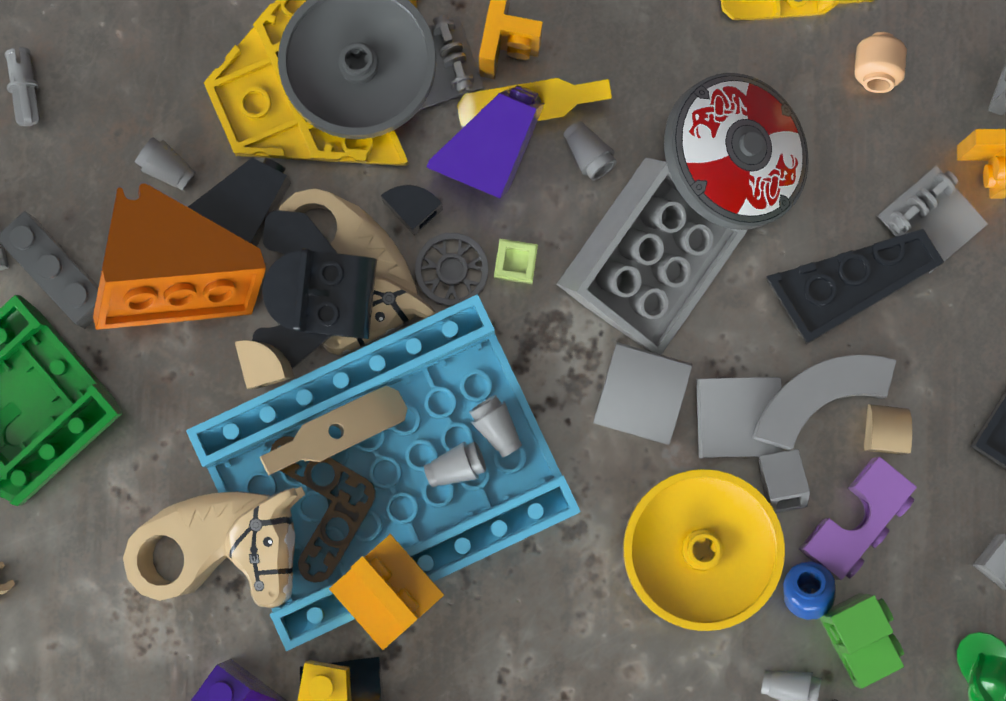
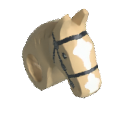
(360, 235)
(239, 525)

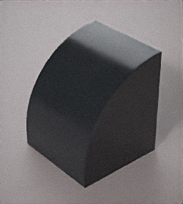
(412, 206)

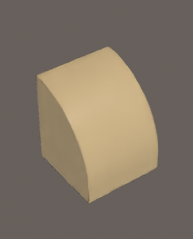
(262, 364)
(888, 430)

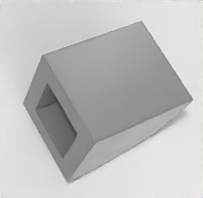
(784, 480)
(993, 561)

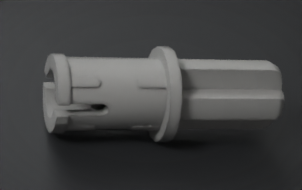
(22, 87)

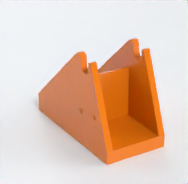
(172, 265)

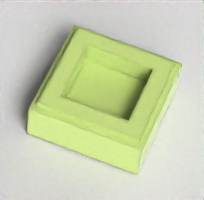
(515, 261)

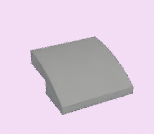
(643, 393)
(729, 414)

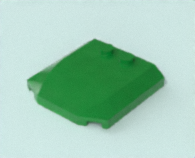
(47, 402)

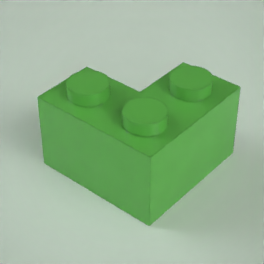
(862, 638)

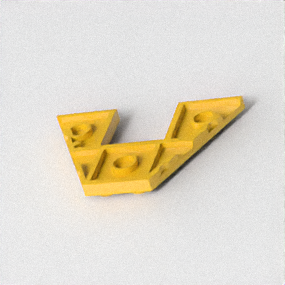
(260, 115)

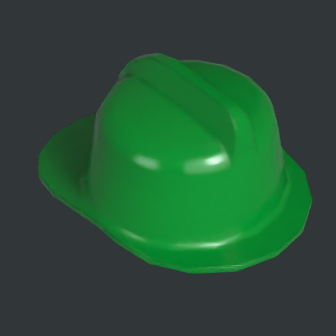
(983, 666)

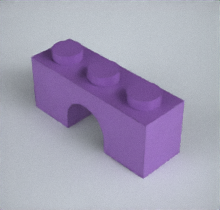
(883, 495)

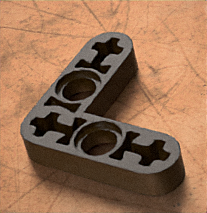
(339, 507)

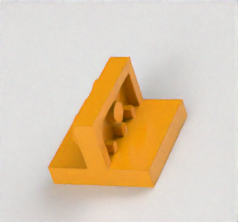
(509, 33)
(991, 147)
(386, 591)

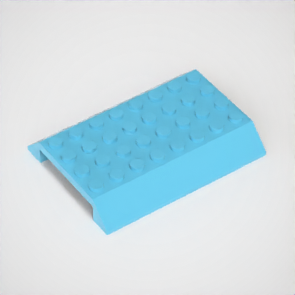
(441, 373)

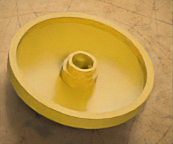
(704, 550)

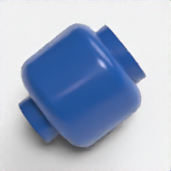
(809, 590)

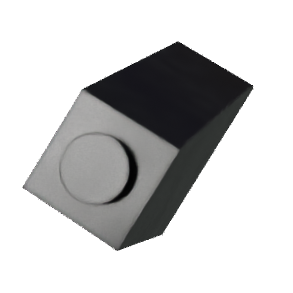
(245, 198)

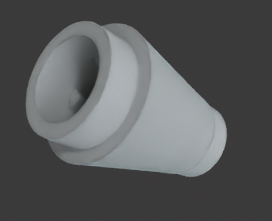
(591, 152)
(164, 164)
(496, 425)
(456, 465)
(791, 685)

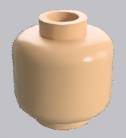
(880, 62)

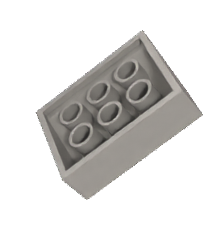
(649, 259)

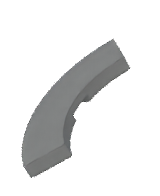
(818, 386)

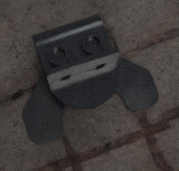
(312, 288)

